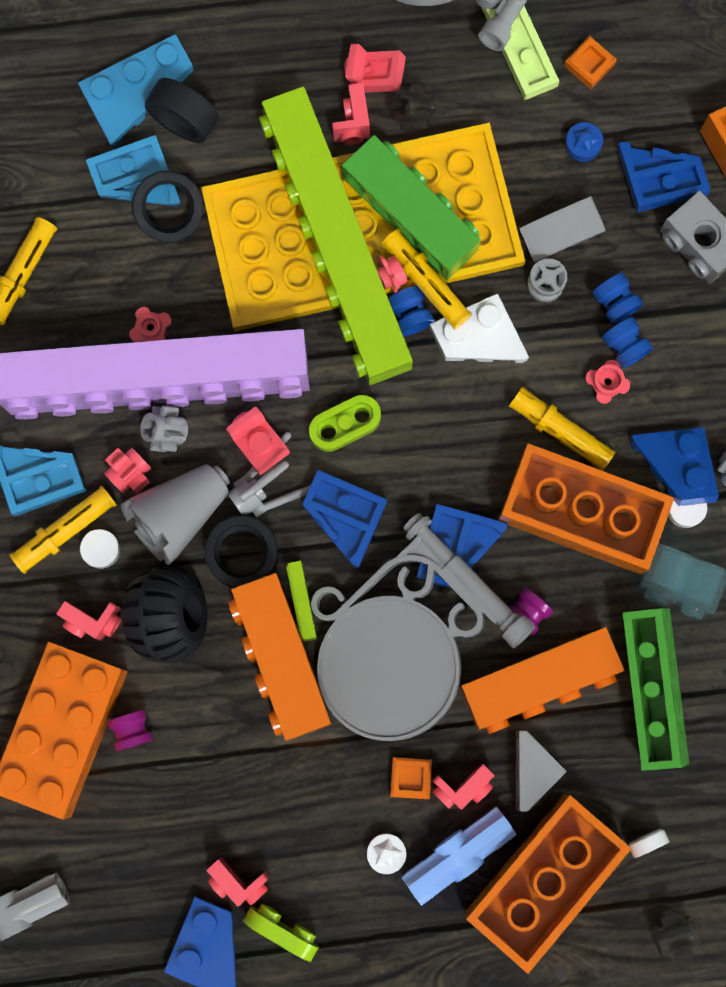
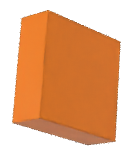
(590, 62)
(411, 778)

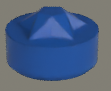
(583, 142)

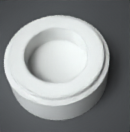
(688, 515)
(100, 549)
(648, 842)

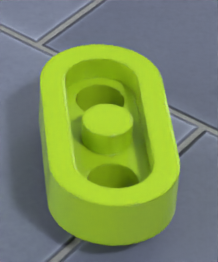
(343, 421)
(295, 940)

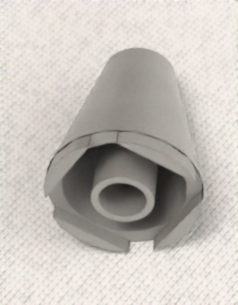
(176, 510)

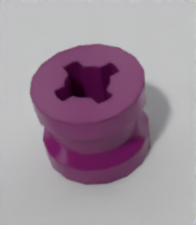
(532, 607)
(130, 730)

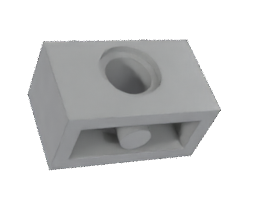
(703, 218)

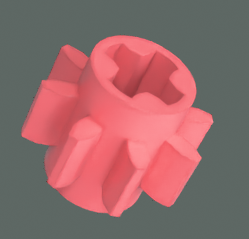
(127, 470)

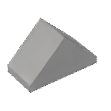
(534, 771)

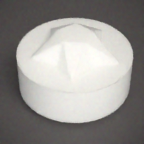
(386, 853)

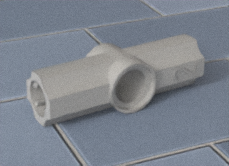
(25, 906)

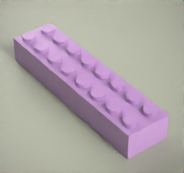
(154, 373)

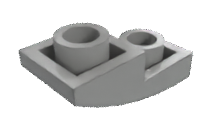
(562, 229)

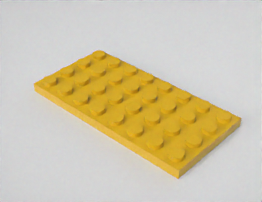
(270, 263)

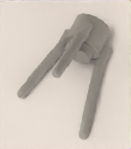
(249, 493)

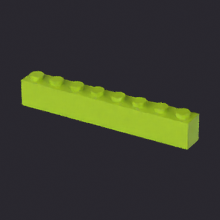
(336, 236)

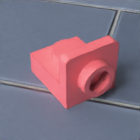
(357, 125)
(257, 440)

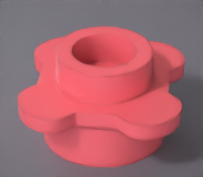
(391, 273)
(145, 318)
(611, 371)

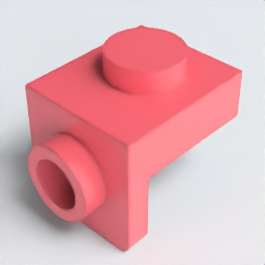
(376, 70)
(80, 622)
(474, 787)
(227, 882)

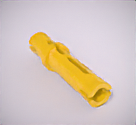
(398, 245)
(23, 264)
(564, 430)
(62, 530)

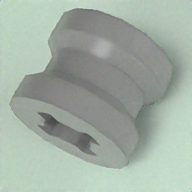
(549, 273)

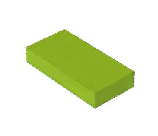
(301, 601)

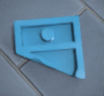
(124, 168)
(37, 478)

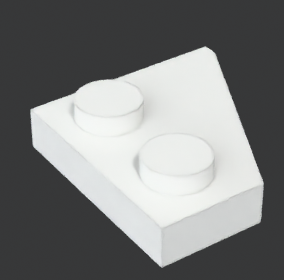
(483, 337)

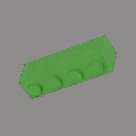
(411, 206)
(655, 689)

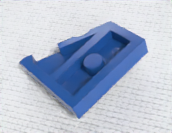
(661, 176)
(681, 463)
(344, 514)
(464, 535)
(205, 947)

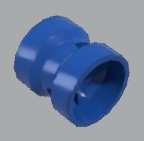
(617, 298)
(410, 310)
(626, 340)

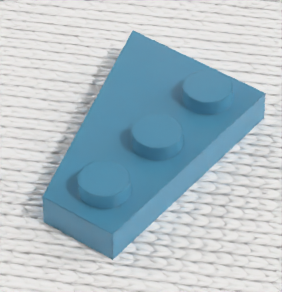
(120, 91)

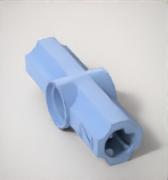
(458, 855)

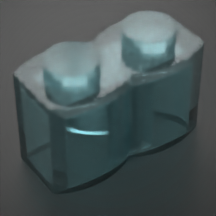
(684, 581)

